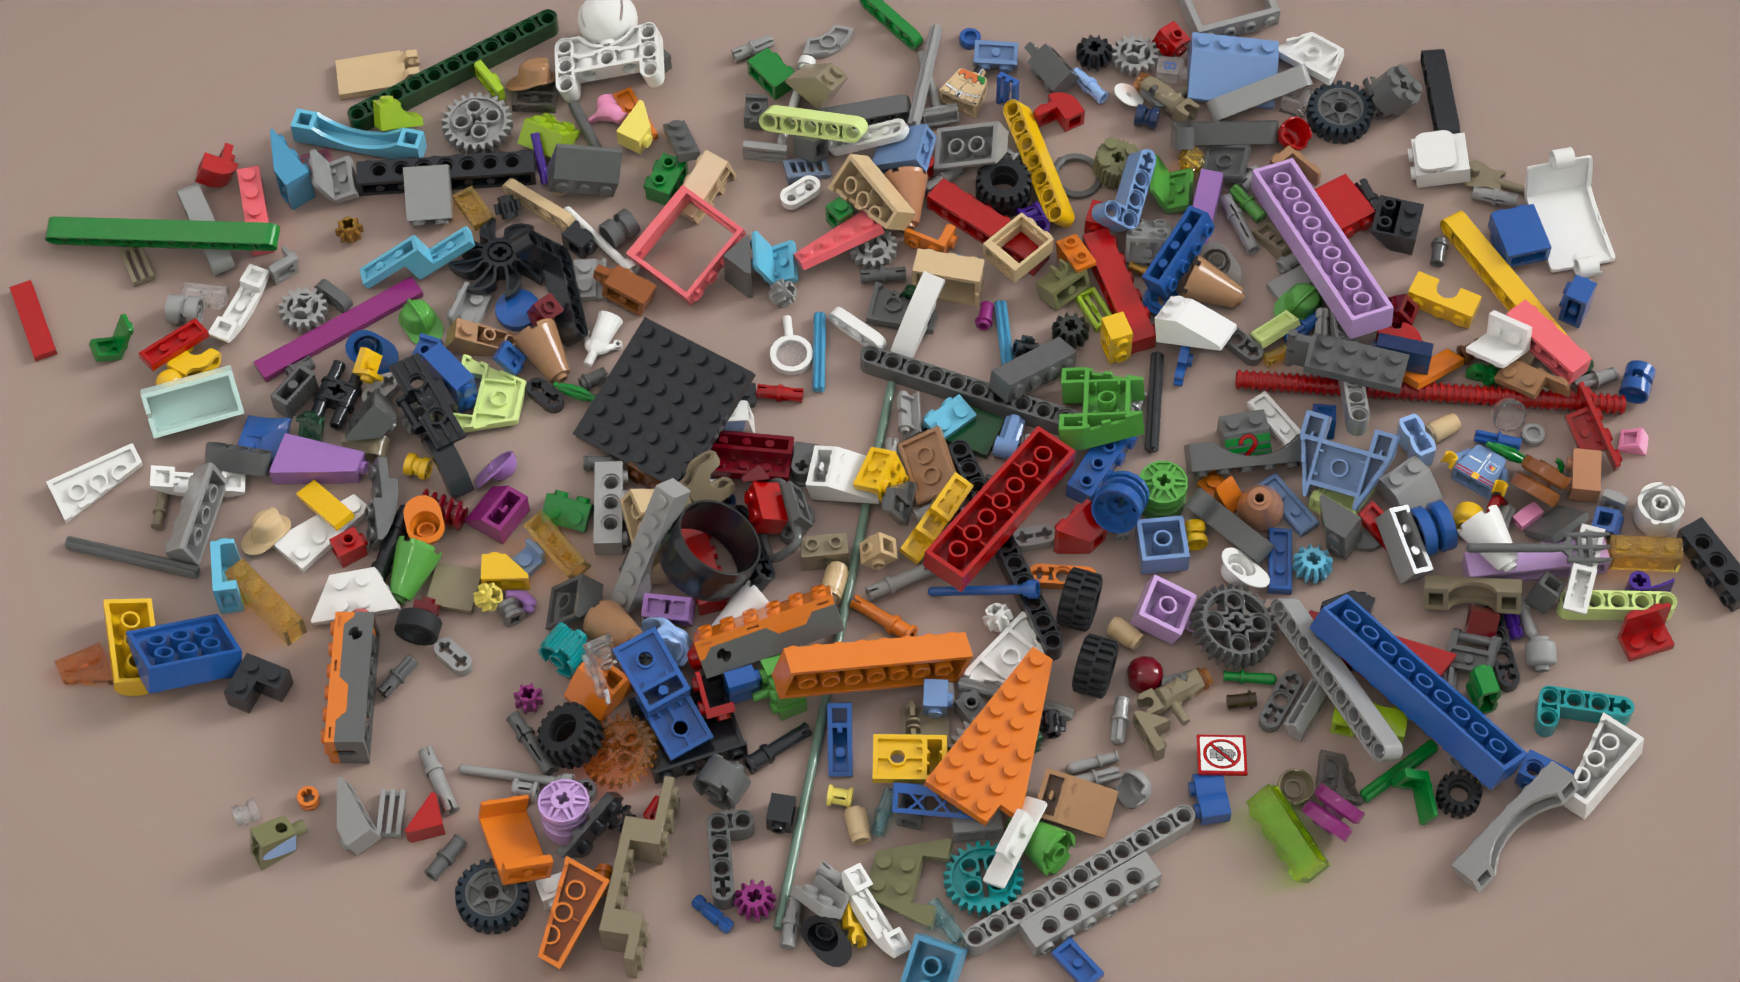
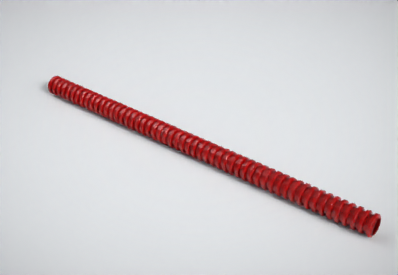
(1431, 392)

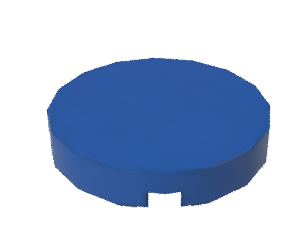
(513, 313)

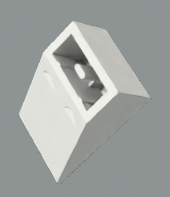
(833, 475)

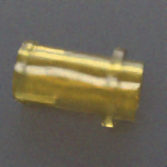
(1274, 356)

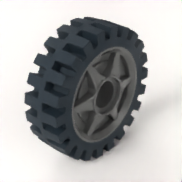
(1339, 112)
(490, 913)

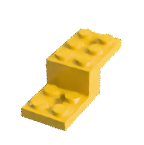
(920, 752)

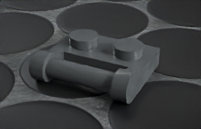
(1469, 657)

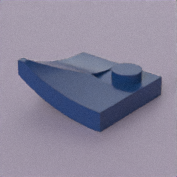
(264, 433)

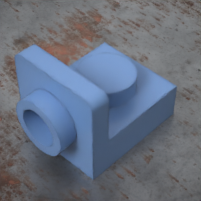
(531, 557)

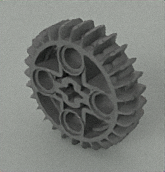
(1233, 626)

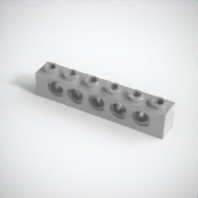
(1095, 892)

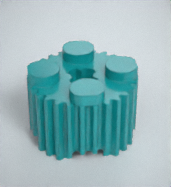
(563, 649)

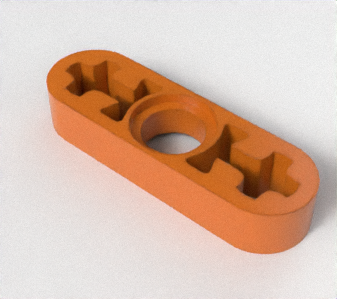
(1045, 569)

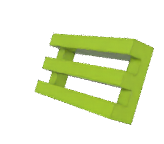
(1085, 310)

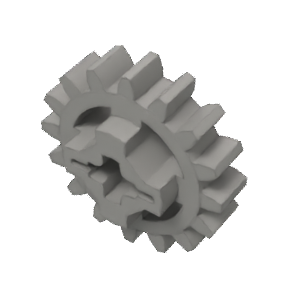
(1135, 55)
(875, 252)
(303, 309)

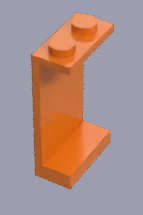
(513, 840)

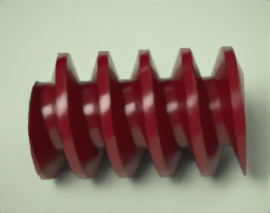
(452, 514)

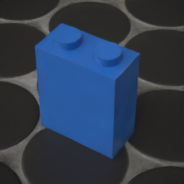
(455, 376)

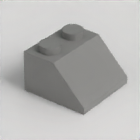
(1409, 485)

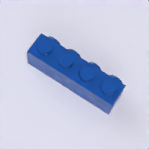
(1178, 251)
(1095, 467)

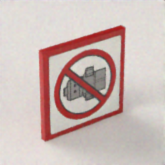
(1222, 755)

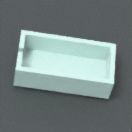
(192, 401)

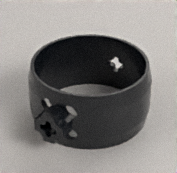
(730, 530)

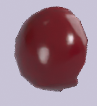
(1144, 674)

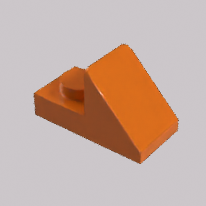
(1222, 490)

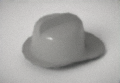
(1222, 259)

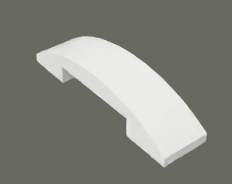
(242, 305)
(176, 483)
(869, 913)

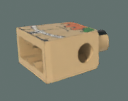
(966, 89)

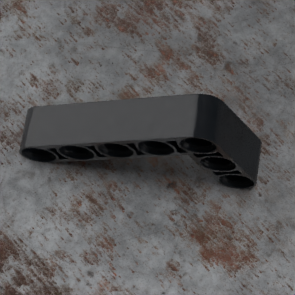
(560, 281)

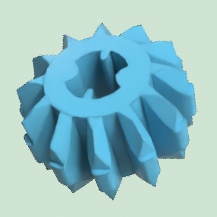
(1312, 564)

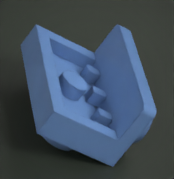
(996, 55)

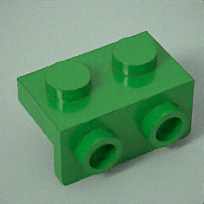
(568, 511)

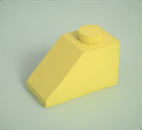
(635, 129)

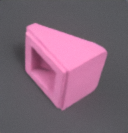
(1633, 441)

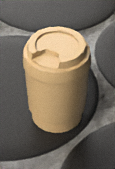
(1443, 427)
(1124, 633)
(857, 825)

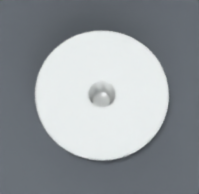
(1128, 94)

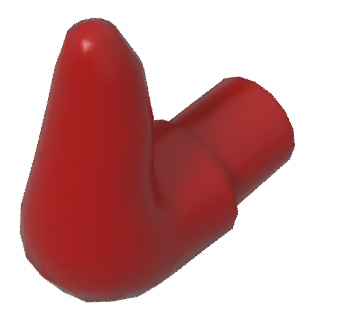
(1496, 500)

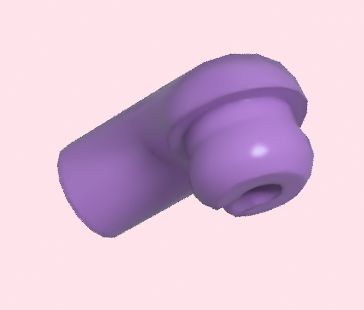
(523, 597)

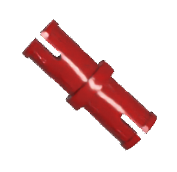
(779, 393)

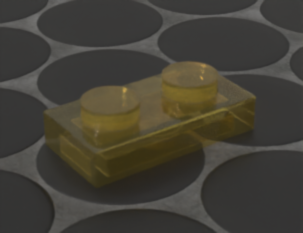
(472, 207)

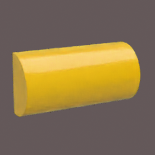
(124, 616)

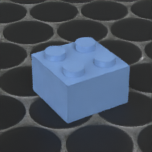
(1162, 545)

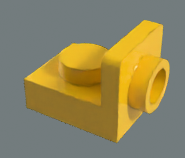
(368, 365)

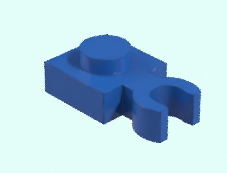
(1185, 360)

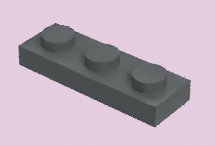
(681, 140)

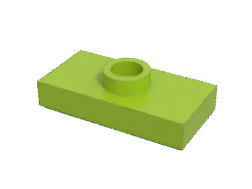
(489, 80)

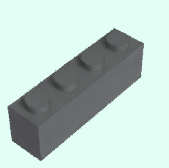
(1032, 369)

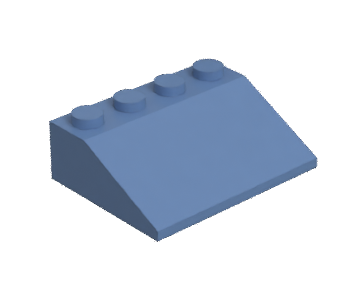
(1228, 63)

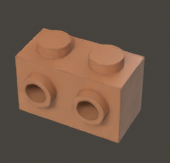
(1585, 475)

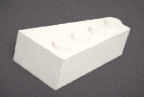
(1603, 764)

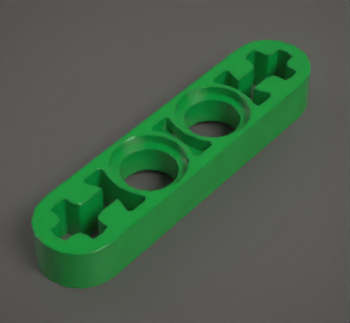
(893, 22)

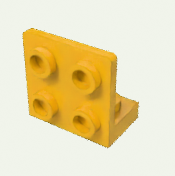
(880, 470)

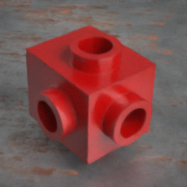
(1171, 40)

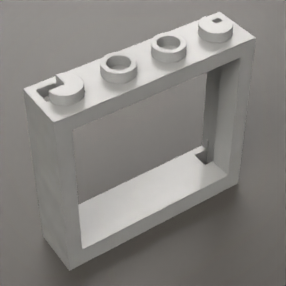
(1233, 26)

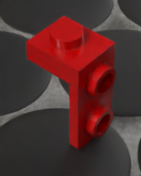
(720, 712)

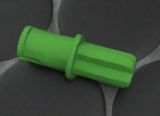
(1247, 203)

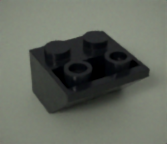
(1397, 223)

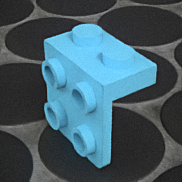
(774, 261)

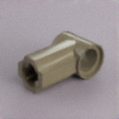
(371, 447)

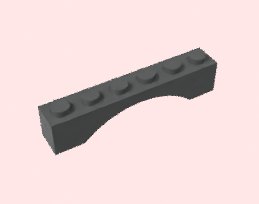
(1210, 457)

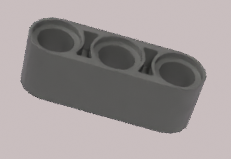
(238, 458)

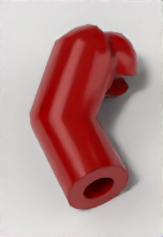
(651, 810)

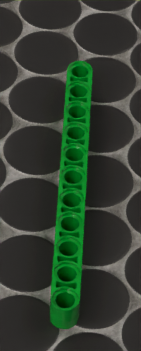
(163, 233)

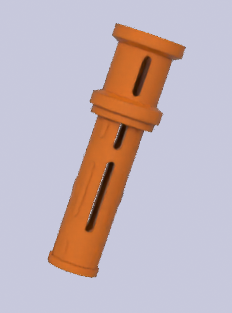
(892, 624)

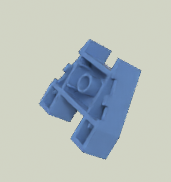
(1342, 466)

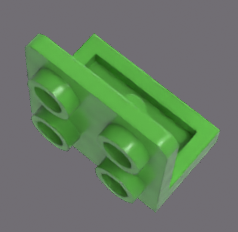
(1171, 189)

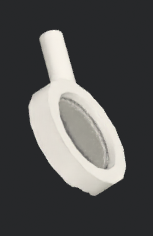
(791, 352)

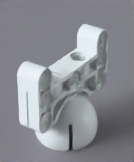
(606, 41)

